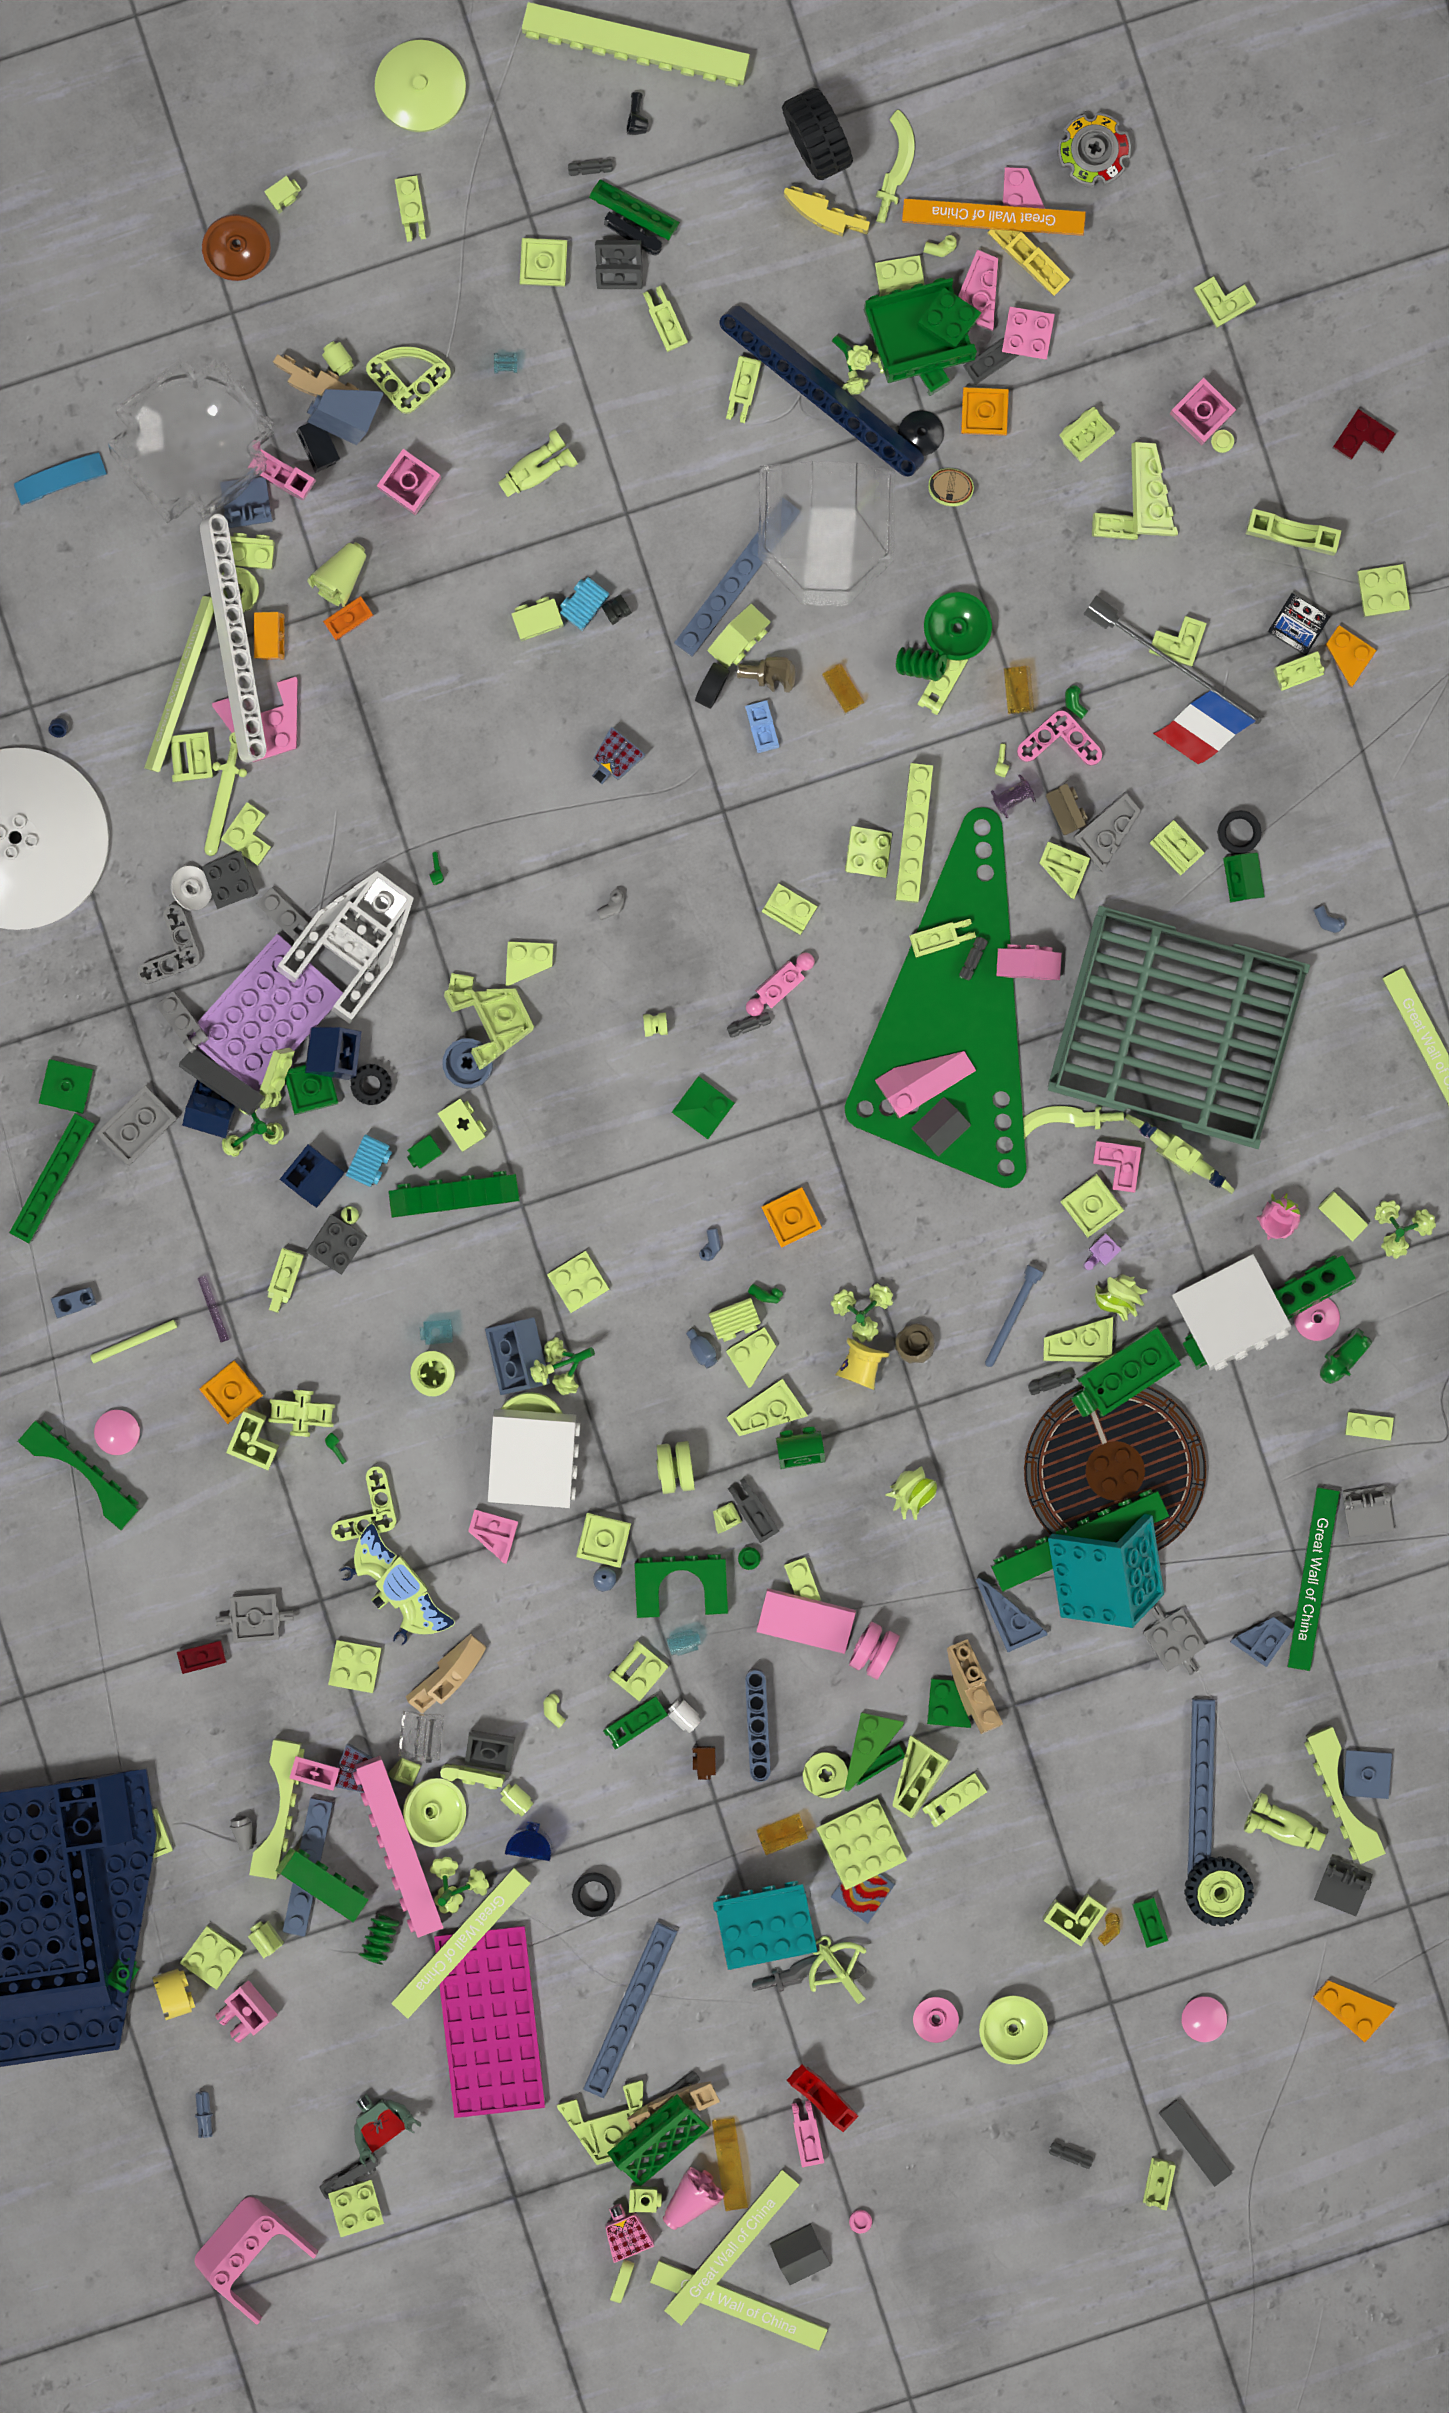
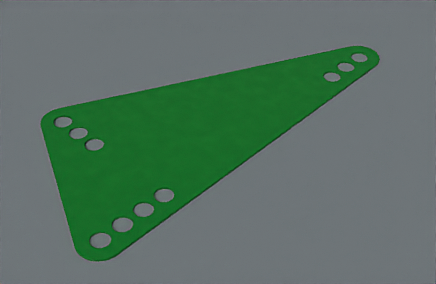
(942, 1014)

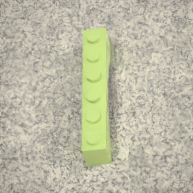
(914, 833)
(1326, 1751)
(268, 1854)

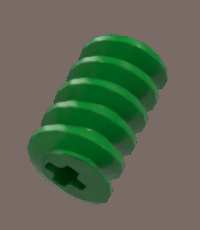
(921, 664)
(379, 1939)

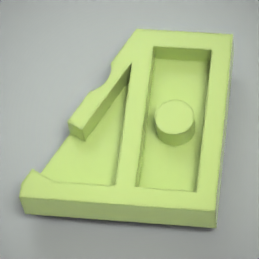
(1064, 867)
(527, 959)
(752, 1355)

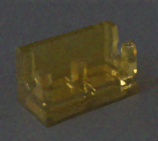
(842, 689)
(1019, 690)
(782, 1834)

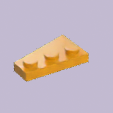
(1353, 2009)

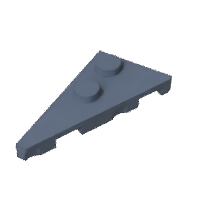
(1012, 1624)

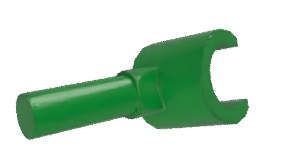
(437, 876)
(331, 1442)

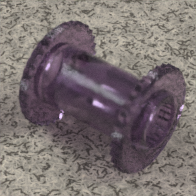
(1013, 796)

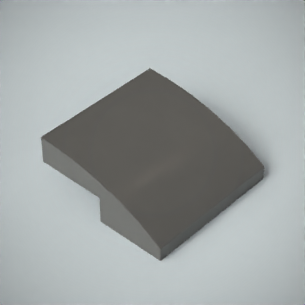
(619, 264)

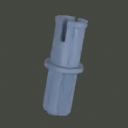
(203, 2115)

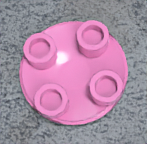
(116, 1432)
(1204, 2019)

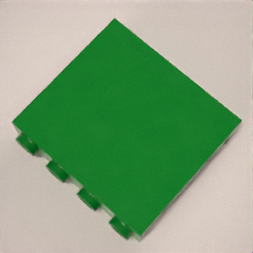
(901, 343)

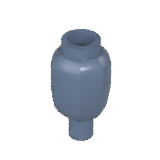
(702, 1349)

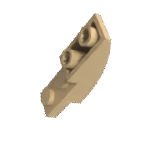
(304, 378)
(452, 1672)
(971, 1687)

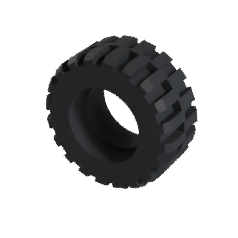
(817, 133)

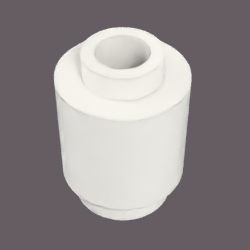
(684, 1715)

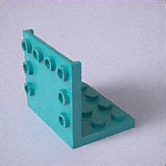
(1108, 1579)
(765, 1925)

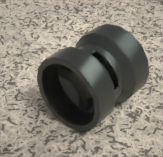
(617, 609)

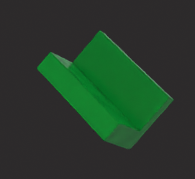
(1243, 877)

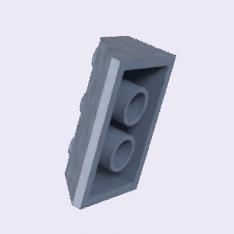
(513, 1353)

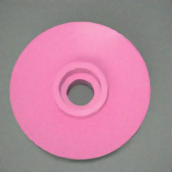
(1318, 1331)
(938, 2031)

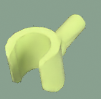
(1001, 769)

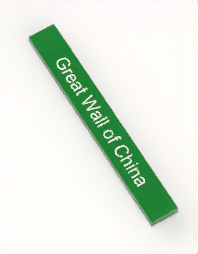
(1313, 1579)

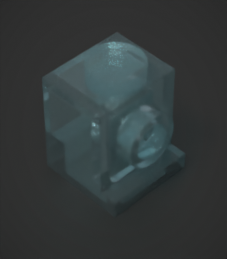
(445, 1328)

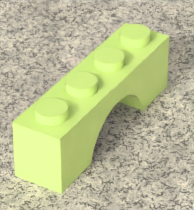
(1292, 533)

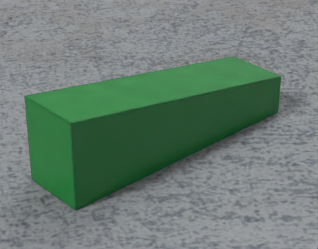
(884, 1761)

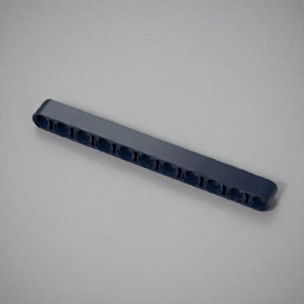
(826, 400)

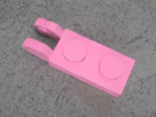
(807, 2137)

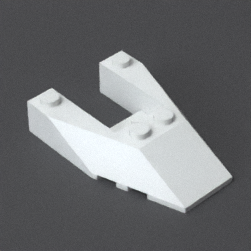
(361, 930)

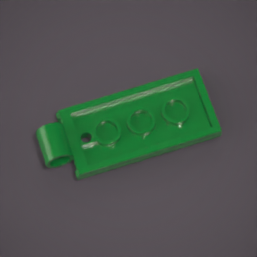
(1125, 1374)

